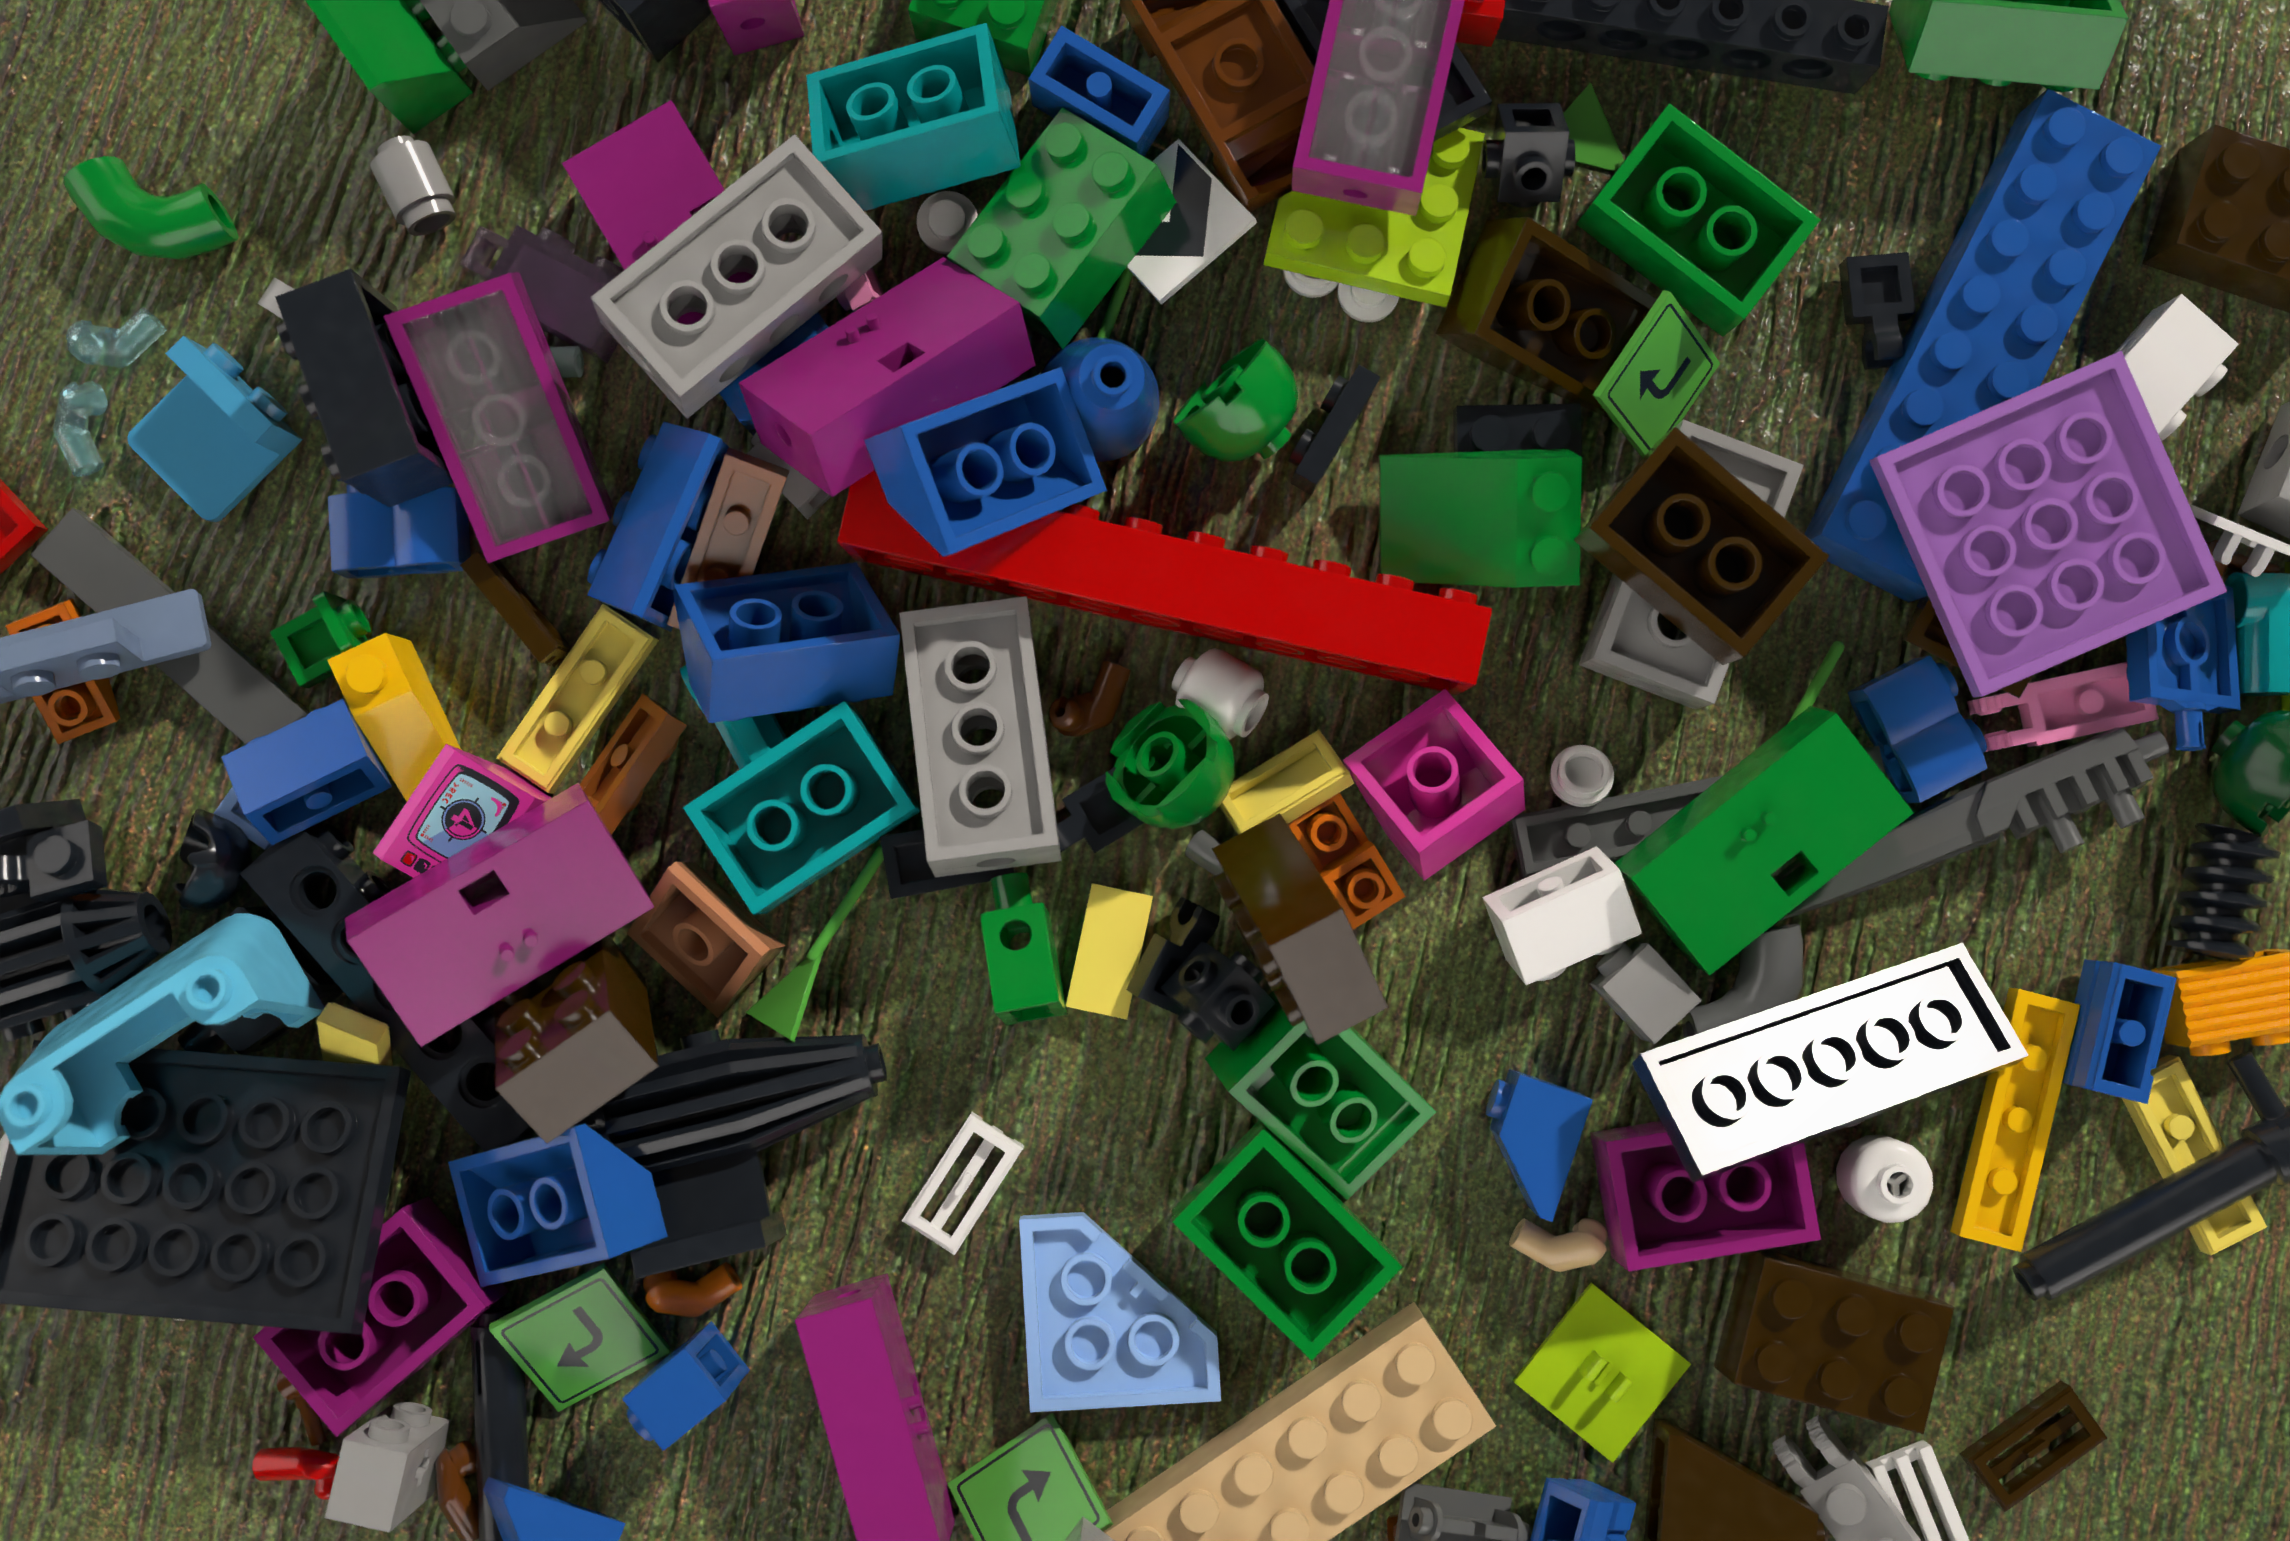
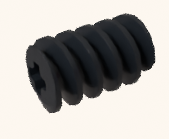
(2222, 894)

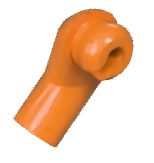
(690, 1299)

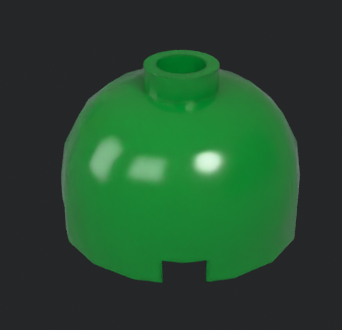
(1243, 407)
(1171, 765)

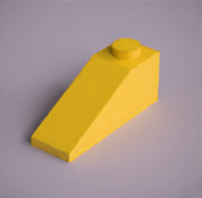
(394, 706)

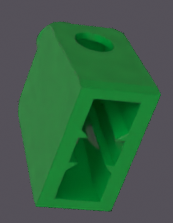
(1028, 980)

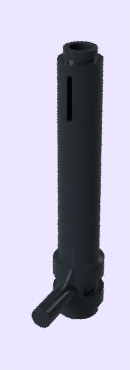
(2171, 1204)
(498, 1417)

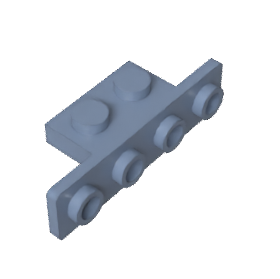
(102, 644)

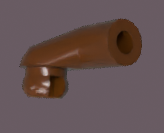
(1093, 708)
(453, 1492)

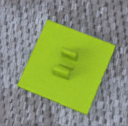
(1601, 1372)

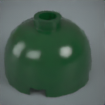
(2254, 771)

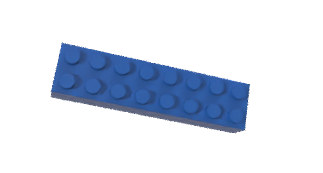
(1988, 313)

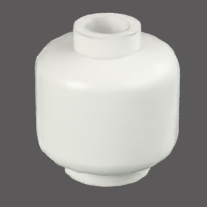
(1224, 689)
(1884, 1178)

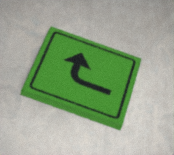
(1657, 375)
(580, 1337)
(1029, 1489)

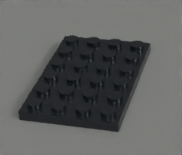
(233, 1201)

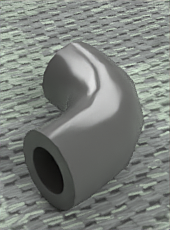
(1766, 979)

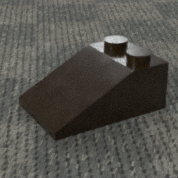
(1542, 310)

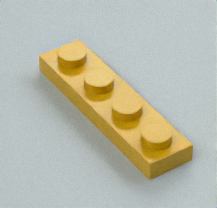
(2015, 1124)

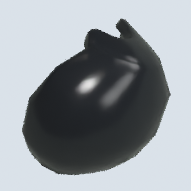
(216, 854)

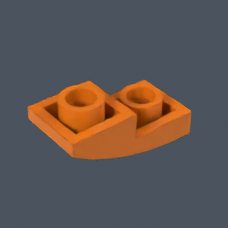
(74, 708)
(1347, 860)

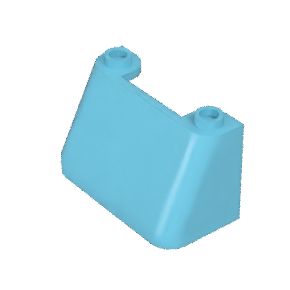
(79, 1075)

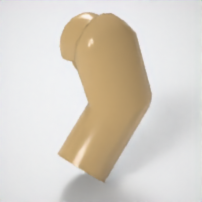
(1561, 1252)

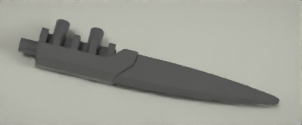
(2023, 799)

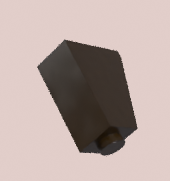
(1713, 1497)

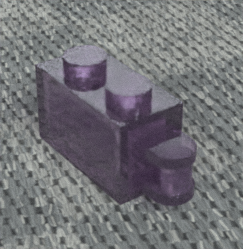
(555, 281)

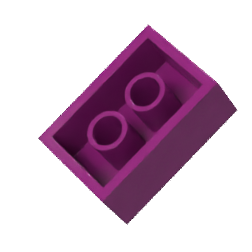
(1666, 1219)
(416, 1306)

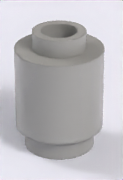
(414, 185)

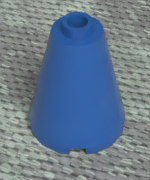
(1113, 415)

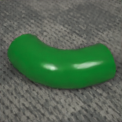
(147, 223)

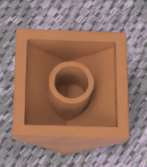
(704, 937)

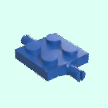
(2187, 666)

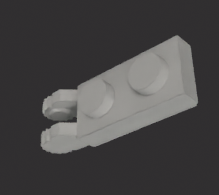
(1844, 1490)

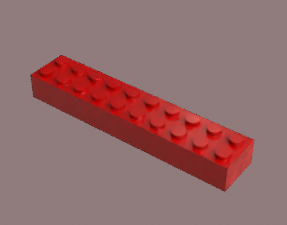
(1196, 589)

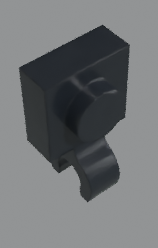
(1878, 294)
(1094, 817)
(57, 864)
(1188, 927)

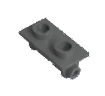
(1456, 1515)

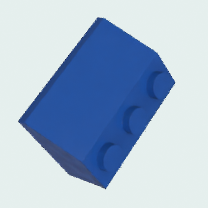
(988, 463)
(658, 524)
(785, 641)
(553, 1205)

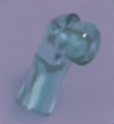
(111, 345)
(72, 422)

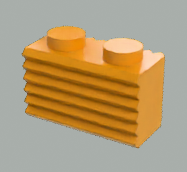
(2229, 1002)

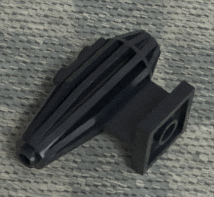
(71, 948)
(709, 1116)

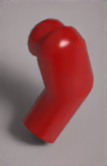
(297, 1464)

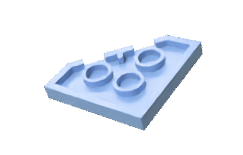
(1105, 1325)

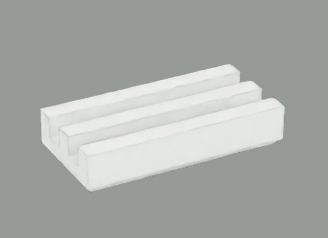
(992, 1137)
(1901, 1460)

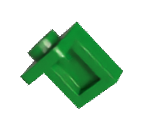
(320, 635)

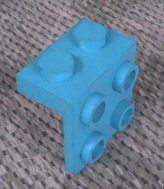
(212, 432)

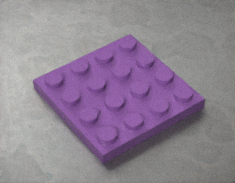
(2048, 525)

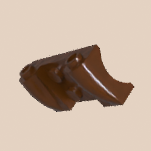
(1238, 80)

